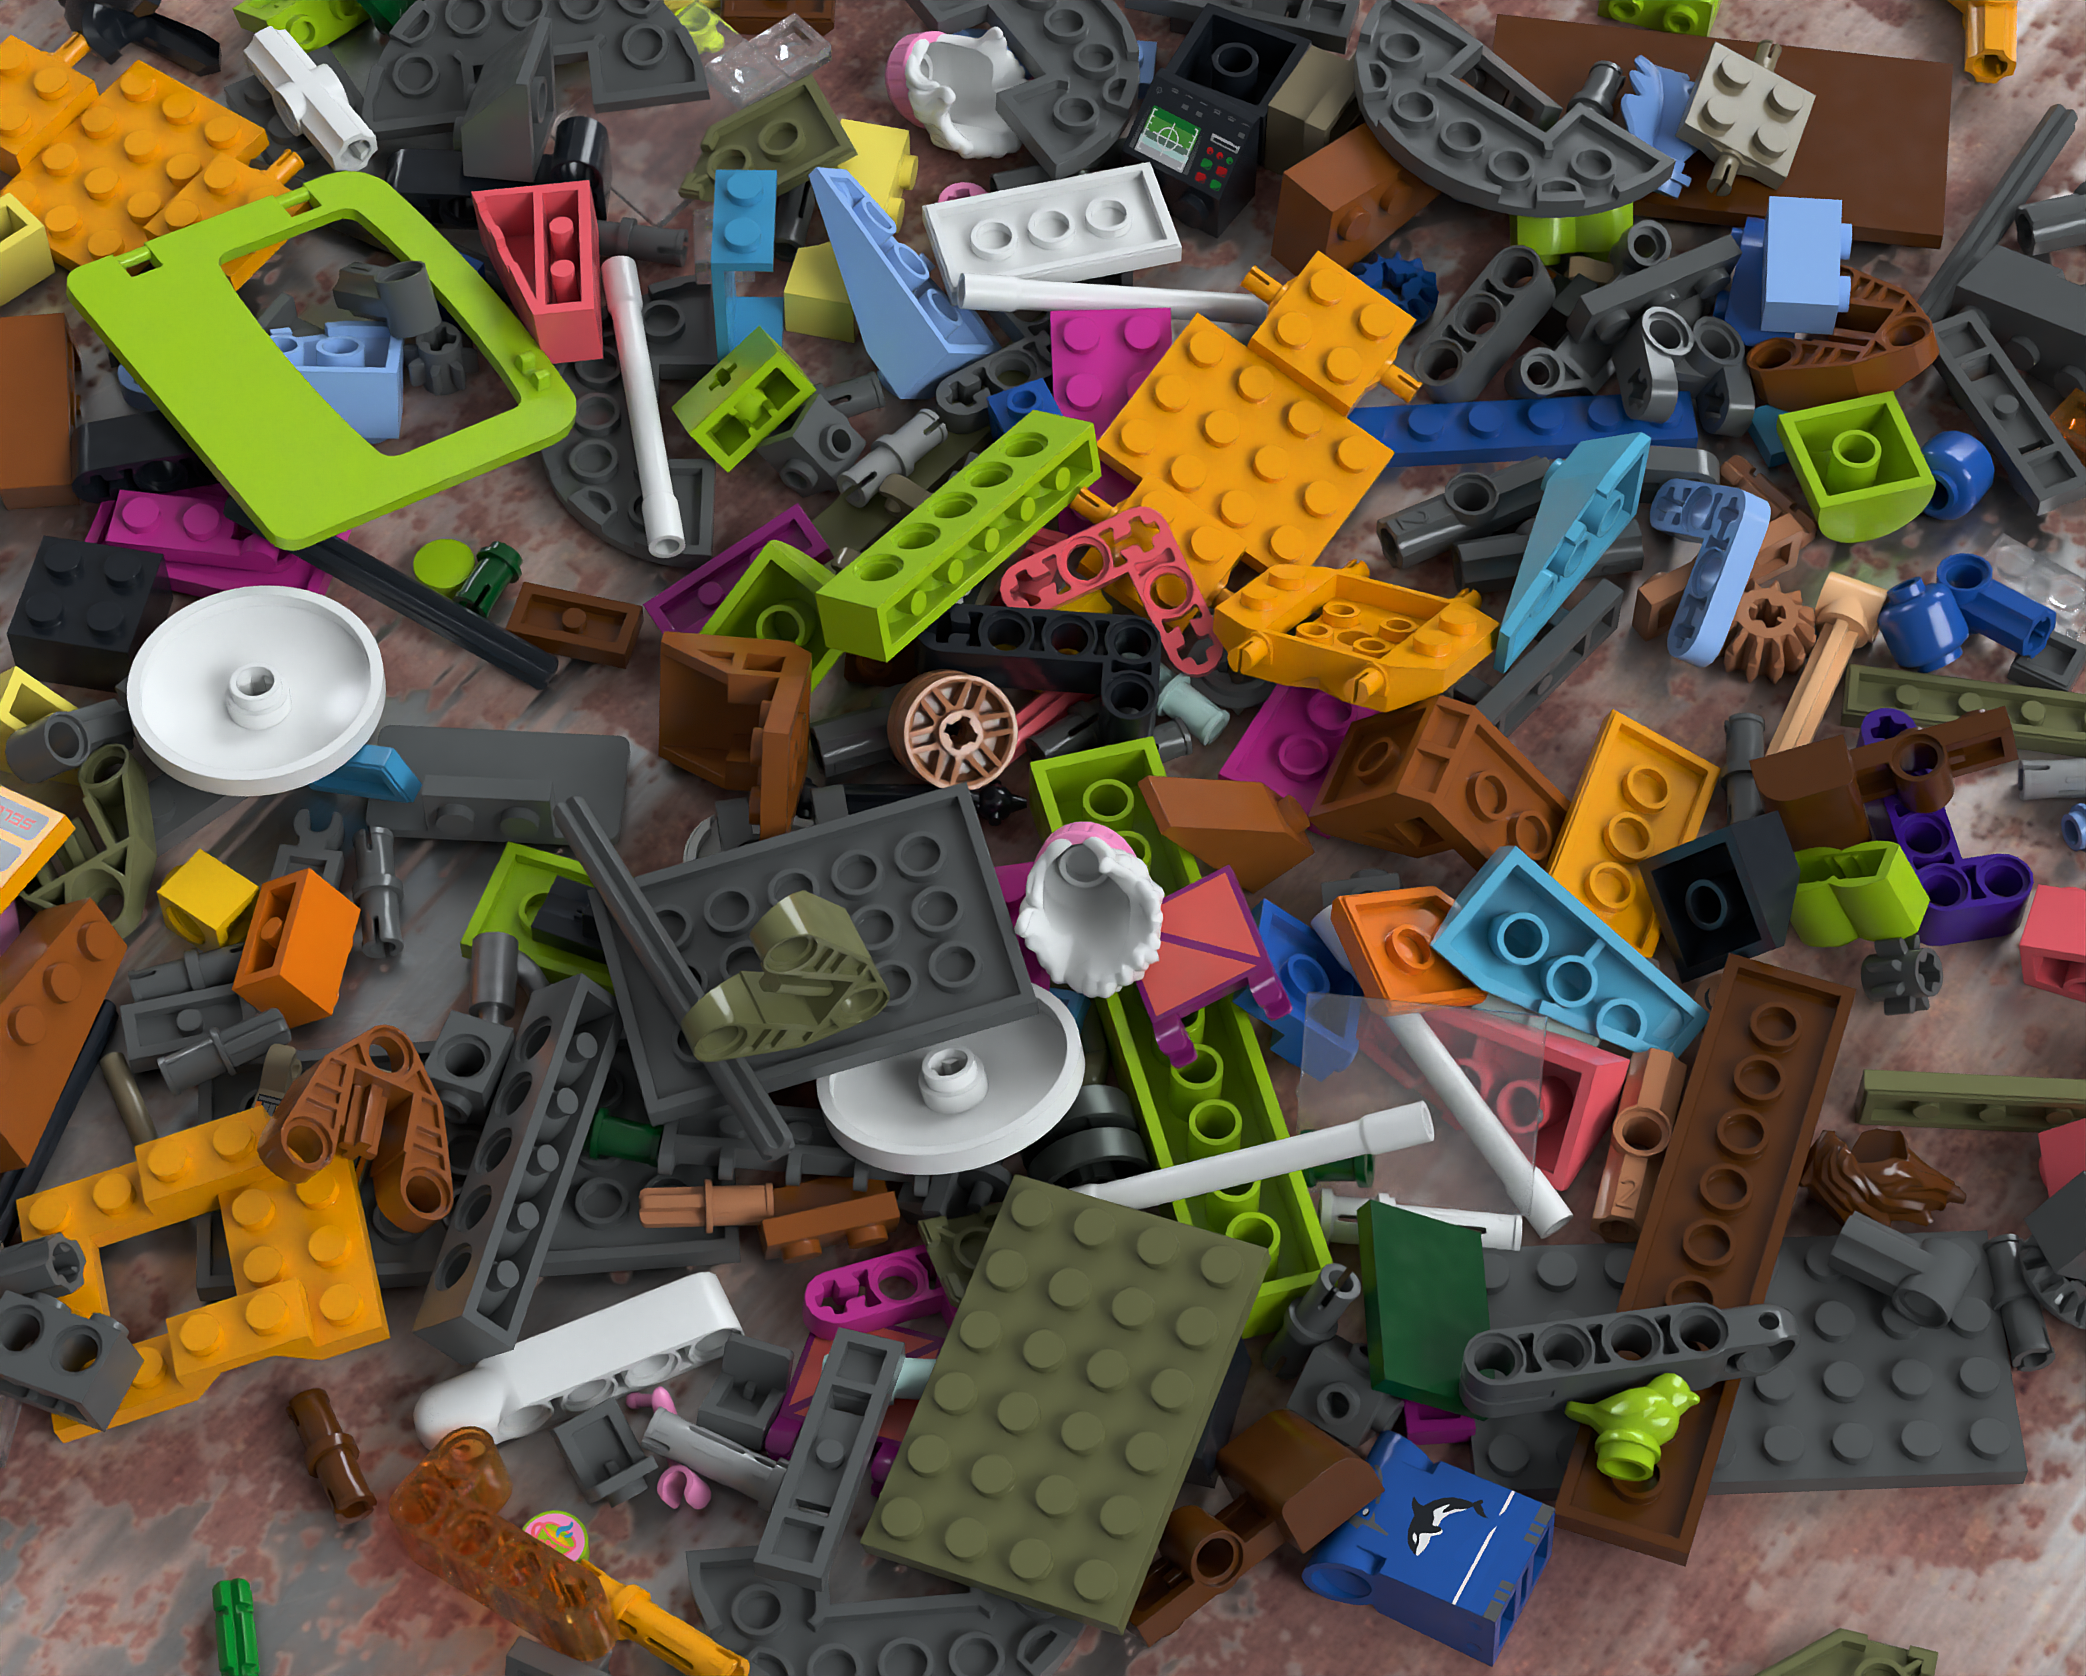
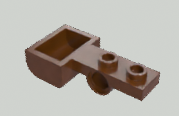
(1825, 784)
(1285, 1487)

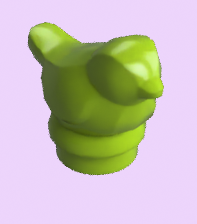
(1635, 1425)

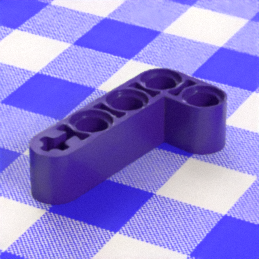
(1960, 885)

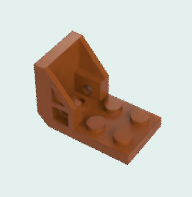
(739, 718)
(1438, 783)

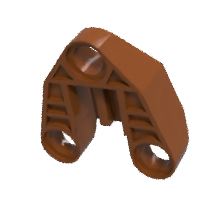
(1871, 351)
(381, 1118)

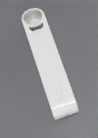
(584, 1363)

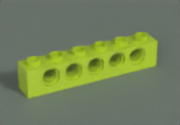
(958, 536)

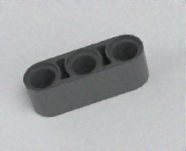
(1486, 300)

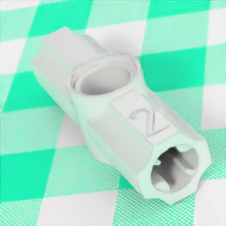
(310, 100)

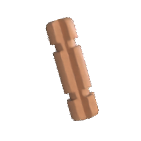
(1739, 474)

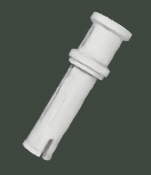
(1497, 1230)

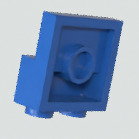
(1303, 967)

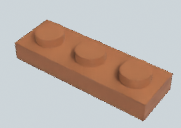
(1661, 593)

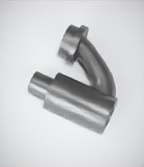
(494, 974)

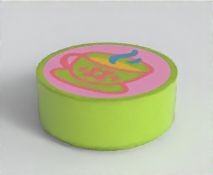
(561, 1532)

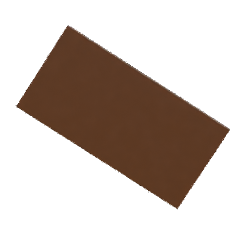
(1868, 140)

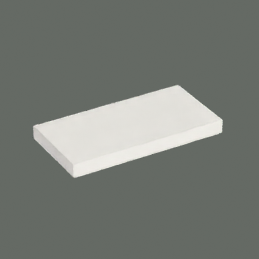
(1055, 229)

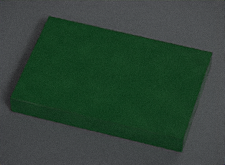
(1420, 1303)

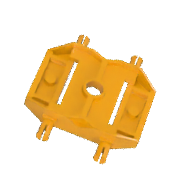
(1369, 645)

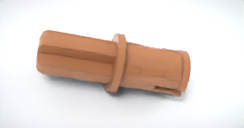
(706, 1206)

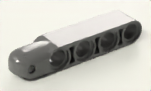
(1600, 1373)

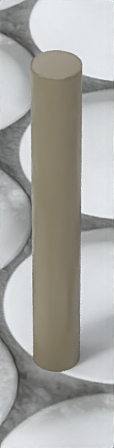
(128, 1098)

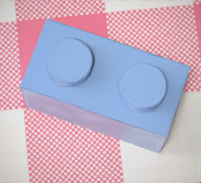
(1803, 265)

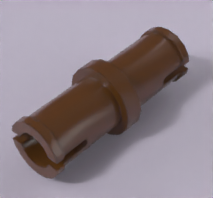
(331, 1456)

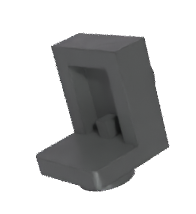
(747, 1391)
(603, 1454)

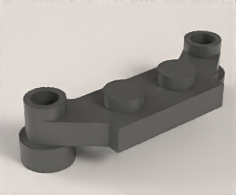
(1589, 364)

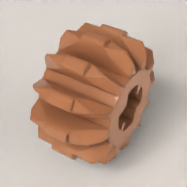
(1769, 633)

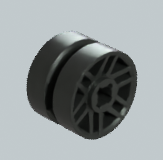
(1091, 1142)

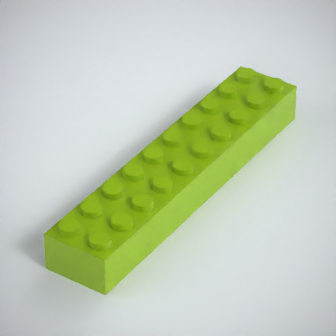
(1223, 1095)

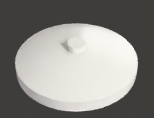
(256, 690)
(960, 1098)

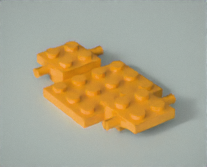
(126, 161)
(1254, 440)

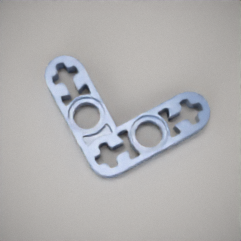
(1731, 533)

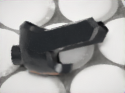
(116, 23)

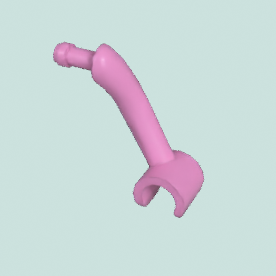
(677, 1478)

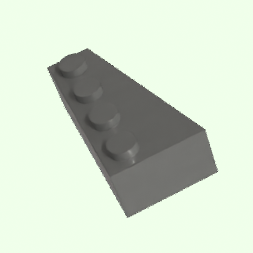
(2030, 314)

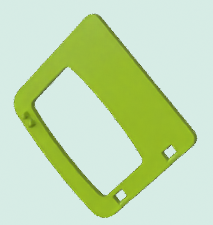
(255, 415)

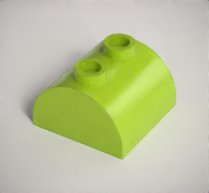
(1857, 466)
(779, 603)

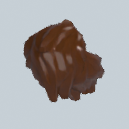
(1875, 1179)

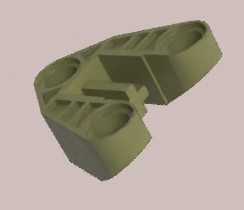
(125, 823)
(810, 988)

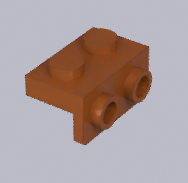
(826, 1215)

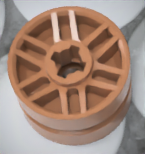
(950, 696)

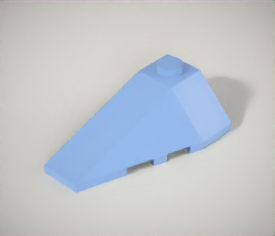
(897, 305)
(355, 371)

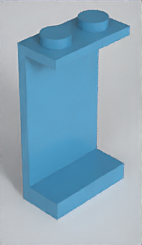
(743, 242)

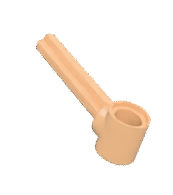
(1845, 621)

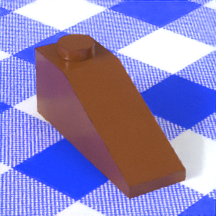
(1231, 825)

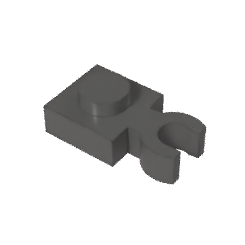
(313, 851)

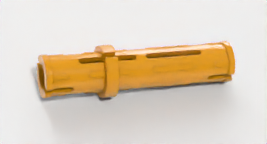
(667, 1634)

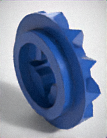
(1418, 286)

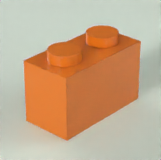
(297, 948)

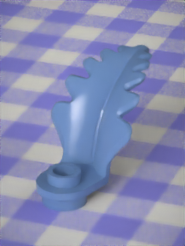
(1656, 114)

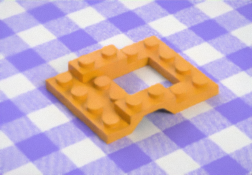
(293, 1252)

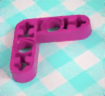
(882, 1312)

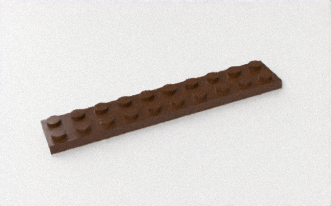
(1716, 1227)

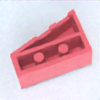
(548, 262)

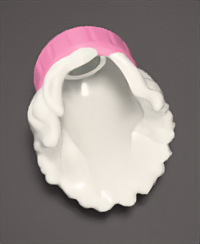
(952, 87)
(1091, 910)

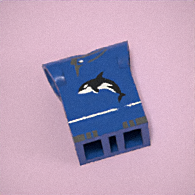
(1437, 1551)

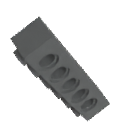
(521, 1171)

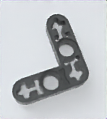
(1027, 354)

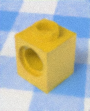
(207, 902)

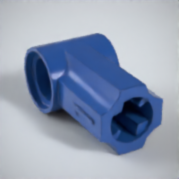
(1995, 608)

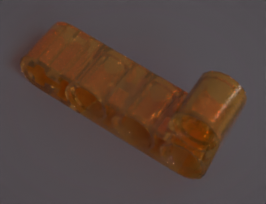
(453, 1531)

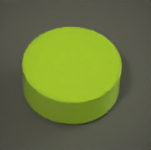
(444, 565)

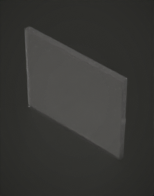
(662, 143)
(1469, 1067)

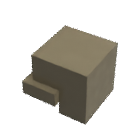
(1311, 109)

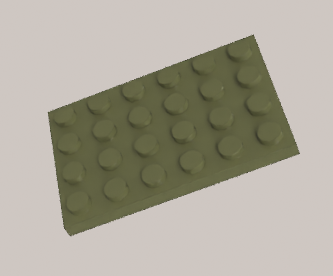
(1067, 1403)

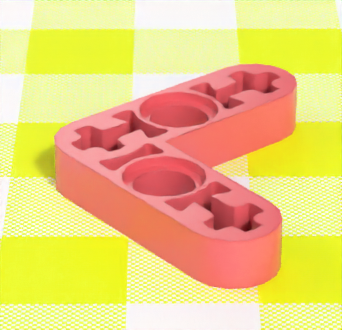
(1143, 571)

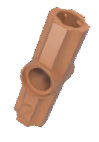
(1645, 1118)

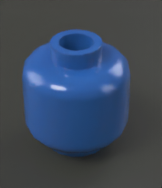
(1961, 473)
(1923, 625)

